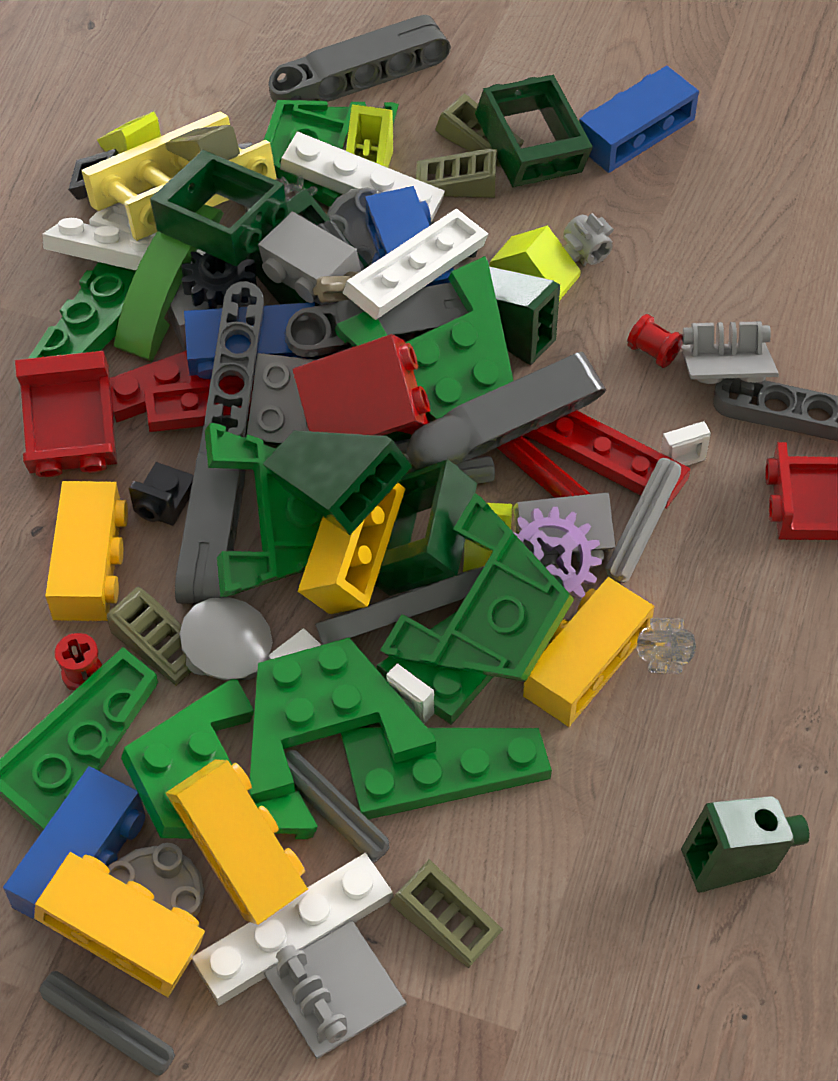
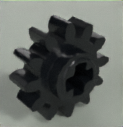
(211, 277)

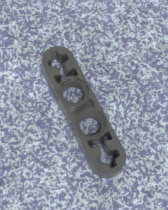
(240, 364)
(793, 419)
(390, 609)

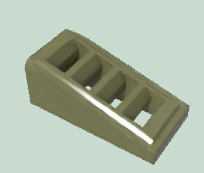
(453, 129)
(215, 139)
(471, 173)
(133, 617)
(458, 901)

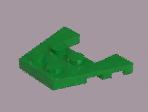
(316, 121)
(458, 357)
(285, 522)
(502, 618)
(320, 696)
(187, 745)

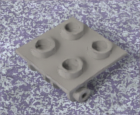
(743, 360)
(275, 399)
(333, 988)

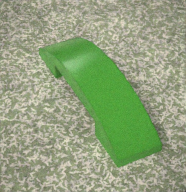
(152, 292)

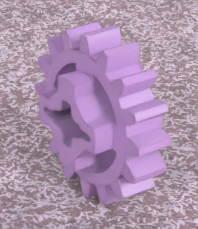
(536, 539)

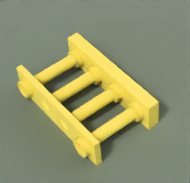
(153, 166)

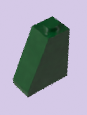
(527, 312)
(338, 473)

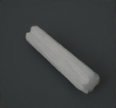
(643, 520)

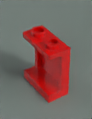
(363, 389)
(67, 413)
(803, 495)

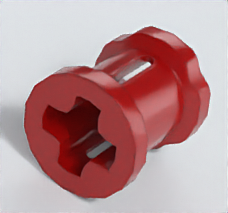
(655, 340)
(72, 664)

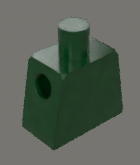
(740, 841)

